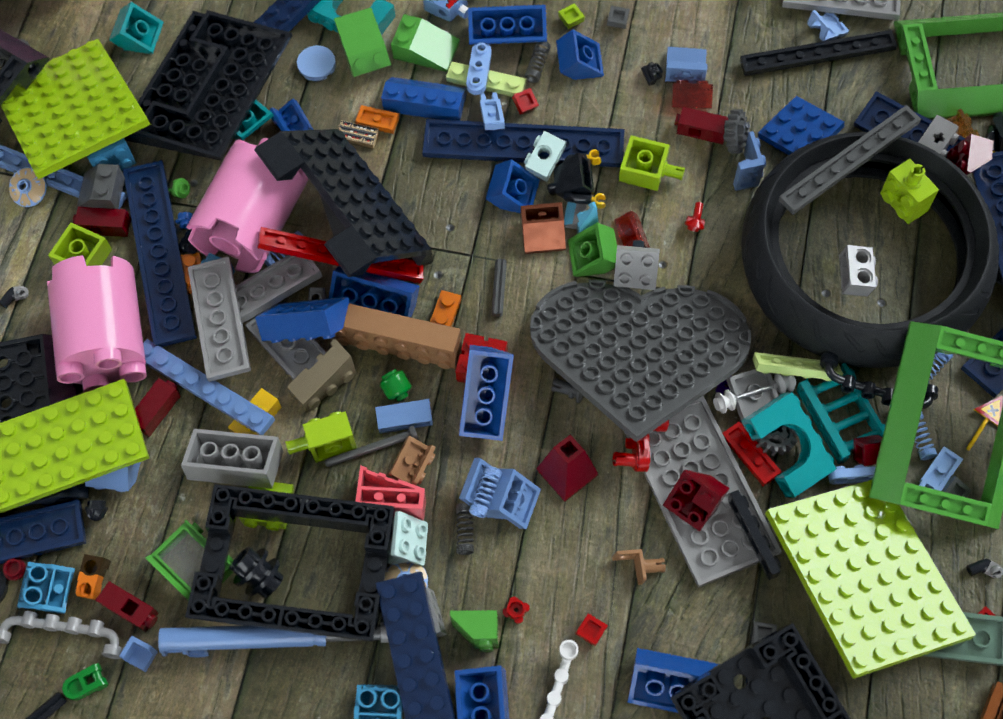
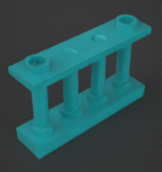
(829, 429)

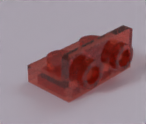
(692, 95)

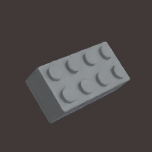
(232, 458)

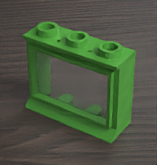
(182, 556)

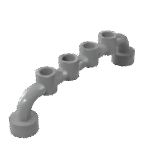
(72, 626)

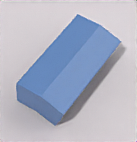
(403, 415)

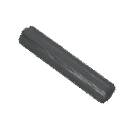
(499, 287)

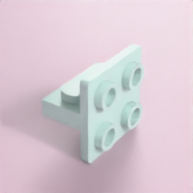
(408, 540)

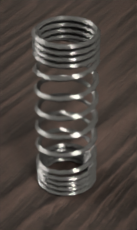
(533, 72)
(464, 549)

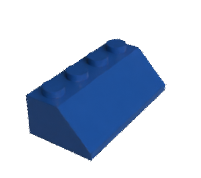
(507, 24)
(423, 99)
(375, 292)
(303, 320)
(486, 393)
(660, 676)
(482, 693)

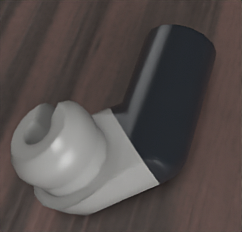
(14, 294)
(985, 566)

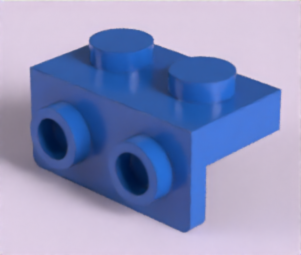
(290, 117)

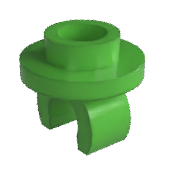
(180, 188)

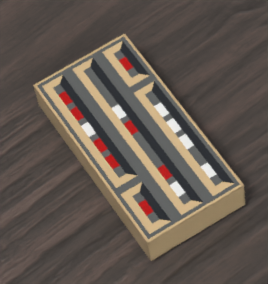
(359, 134)

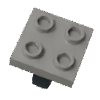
(636, 266)

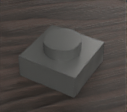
(618, 17)
(956, 487)

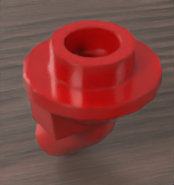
(695, 222)

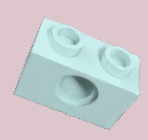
(544, 167)

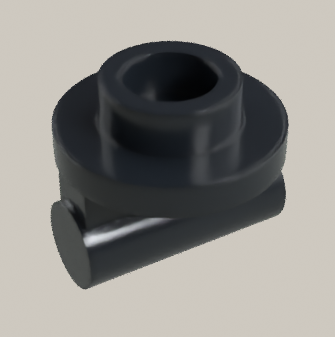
(652, 72)

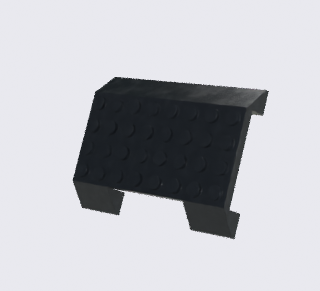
(372, 219)

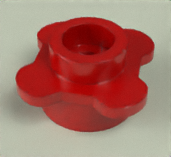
(522, 609)

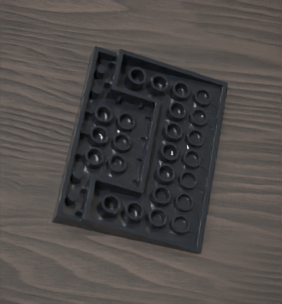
(208, 84)

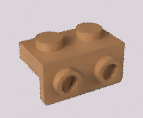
(412, 461)

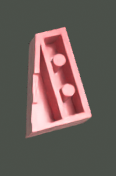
(382, 490)

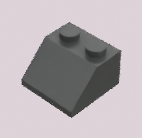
(102, 187)

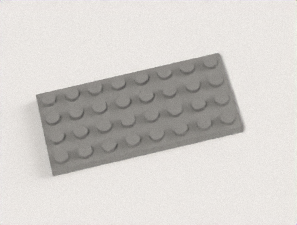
(699, 446)

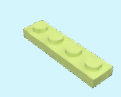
(497, 82)
(790, 365)

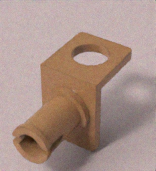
(641, 565)

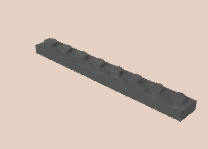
(849, 160)

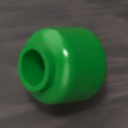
(395, 385)

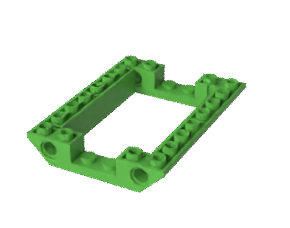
(923, 89)
(903, 421)

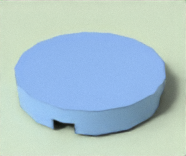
(316, 63)

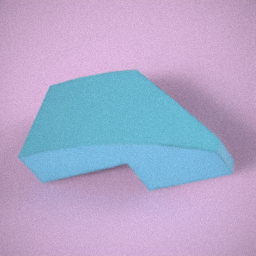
(587, 218)

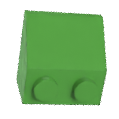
(593, 251)
(477, 627)

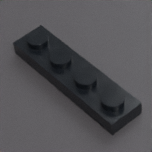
(750, 526)

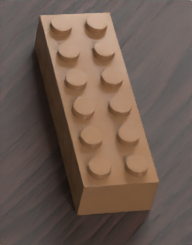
(401, 336)

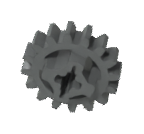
(736, 131)
(779, 440)

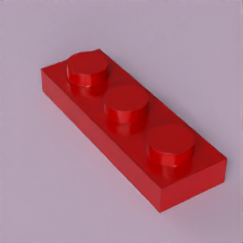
(753, 458)

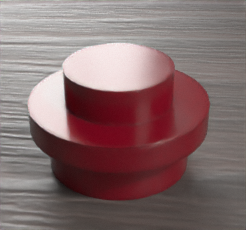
(14, 569)

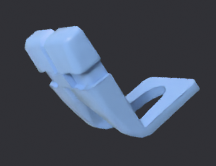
(829, 26)

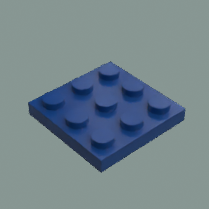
(799, 125)

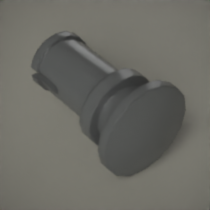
(567, 389)

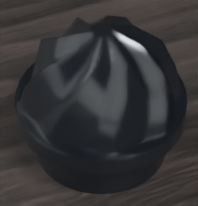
(96, 509)

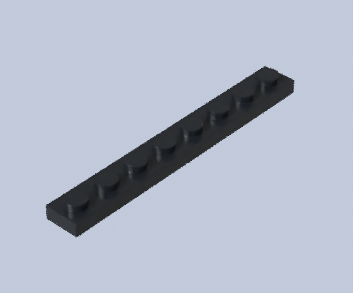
(818, 52)

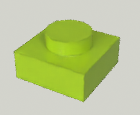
(571, 16)

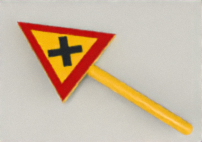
(991, 412)

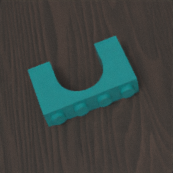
(325, 13)
(813, 461)

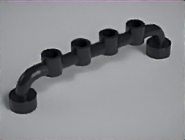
(868, 389)

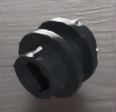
(256, 572)

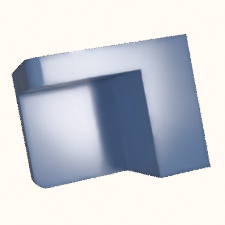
(138, 653)

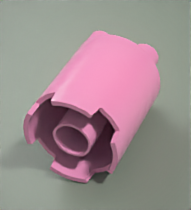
(239, 204)
(95, 323)

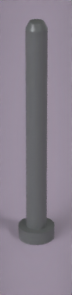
(371, 447)

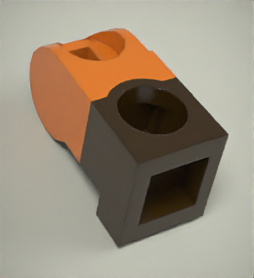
(91, 576)

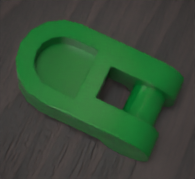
(77, 687)

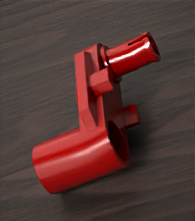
(640, 455)

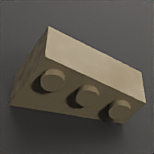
(323, 378)

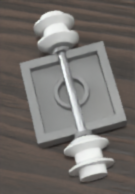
(752, 391)

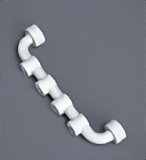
(568, 652)

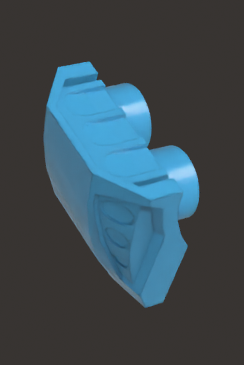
(45, 587)
(372, 702)

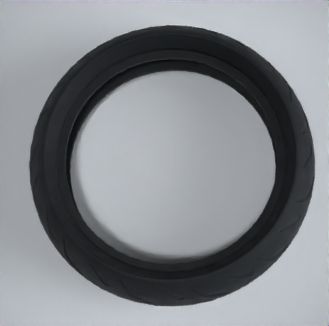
(853, 341)

